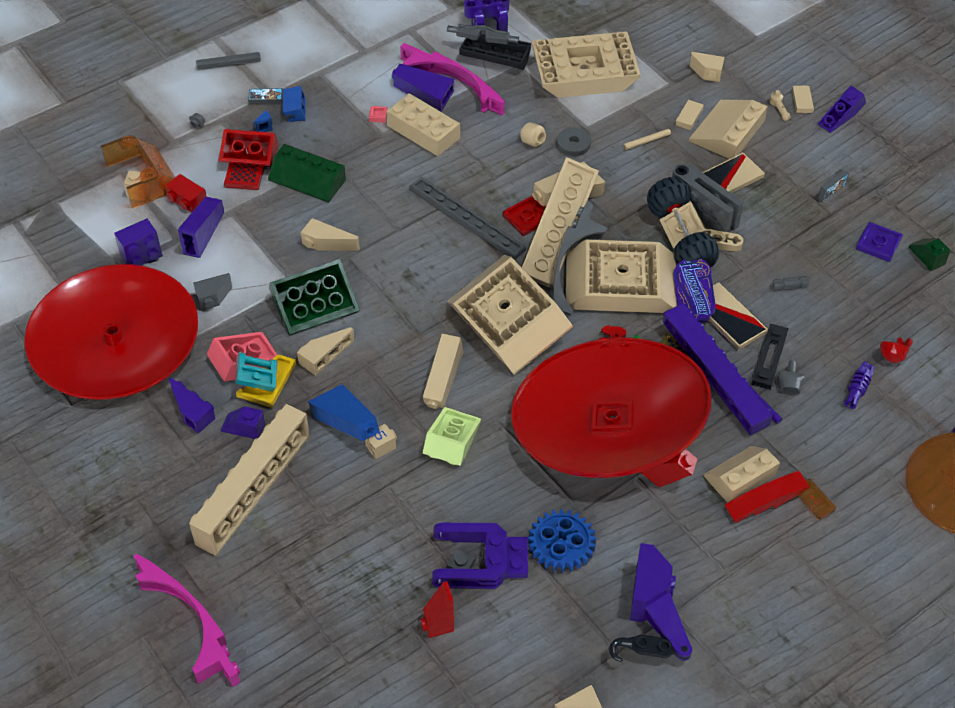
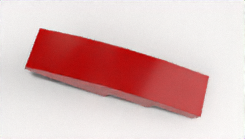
(767, 495)

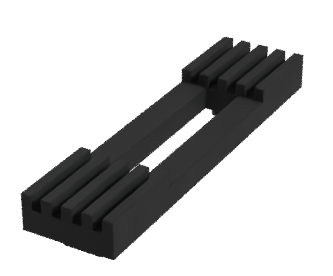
(765, 376)

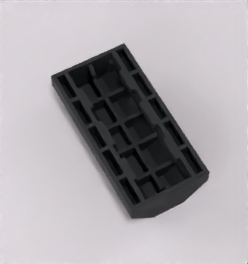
(508, 54)

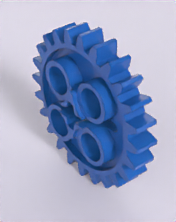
(562, 540)

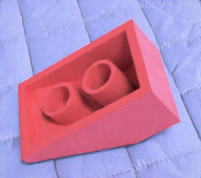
(225, 349)

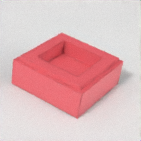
(378, 114)

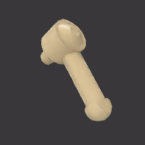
(776, 100)

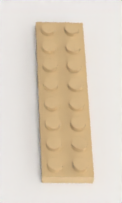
(568, 194)

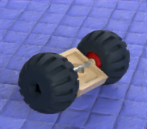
(672, 202)

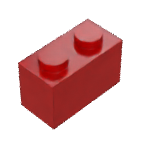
(185, 192)

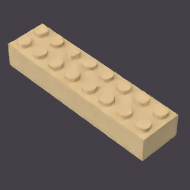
(249, 480)

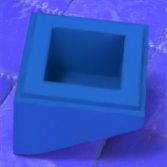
(263, 123)

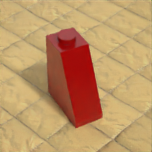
(672, 470)

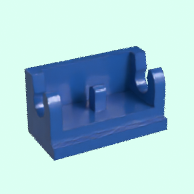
(294, 103)

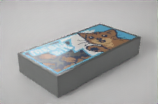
(265, 96)
(833, 185)

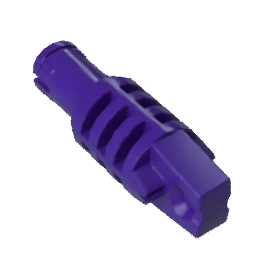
(859, 384)

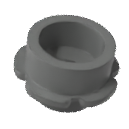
(197, 120)

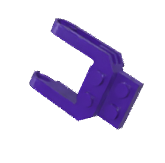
(503, 556)

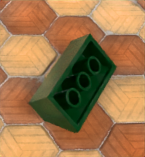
(307, 173)

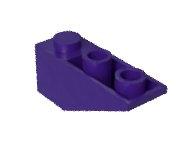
(843, 110)
(194, 411)

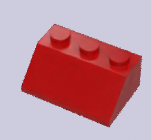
(248, 147)

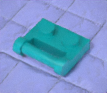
(256, 376)

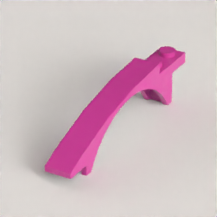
(442, 65)
(213, 652)

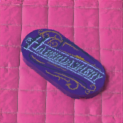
(695, 288)

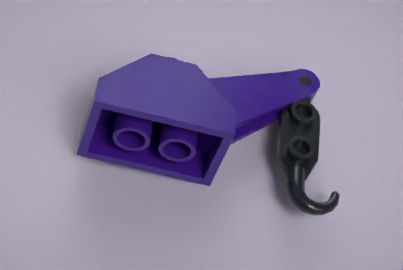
(654, 603)

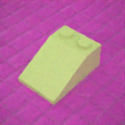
(451, 436)

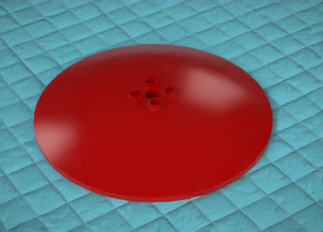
(649, 387)

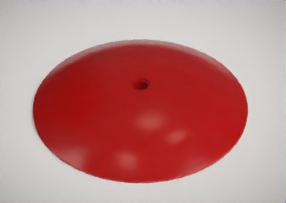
(111, 331)

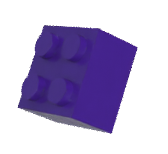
(138, 243)

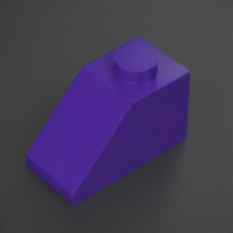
(244, 422)

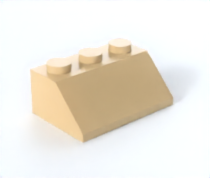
(743, 472)

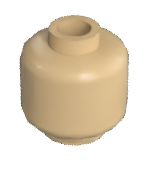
(533, 134)

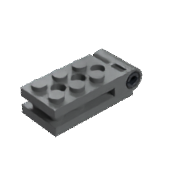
(712, 202)

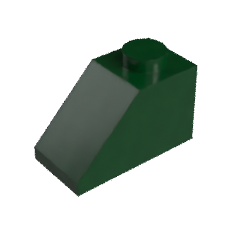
(931, 252)

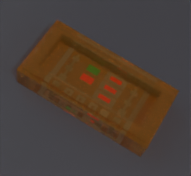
(817, 501)

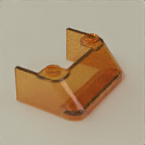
(153, 177)

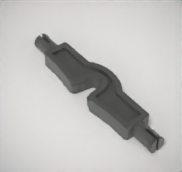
(491, 35)

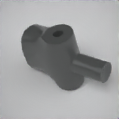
(790, 380)

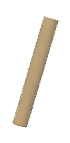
(646, 139)

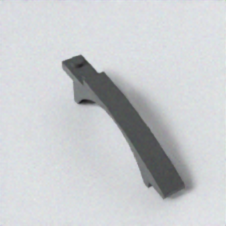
(579, 231)

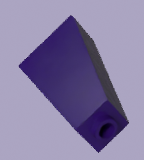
(424, 85)
(200, 226)

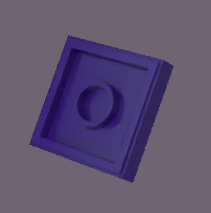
(879, 241)

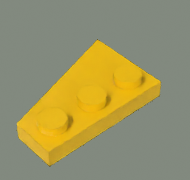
(268, 398)

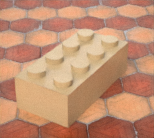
(423, 124)

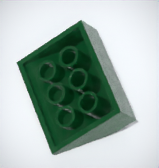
(313, 297)

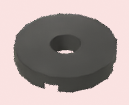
(573, 134)

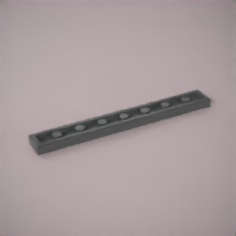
(467, 218)

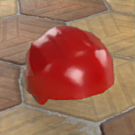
(897, 351)

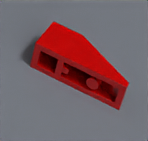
(439, 613)

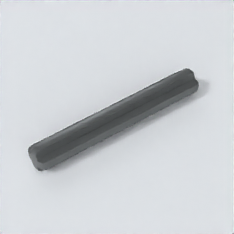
(228, 60)

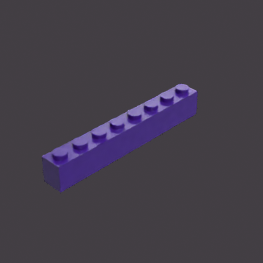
(718, 369)

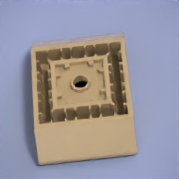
(586, 64)
(598, 285)
(521, 329)

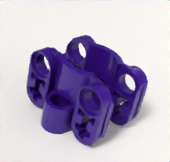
(482, 9)

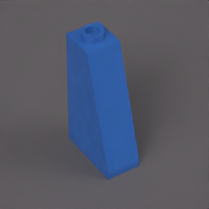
(344, 412)

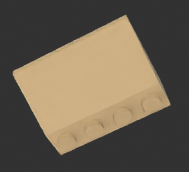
(730, 126)

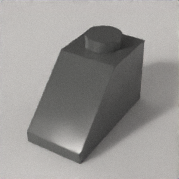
(212, 291)

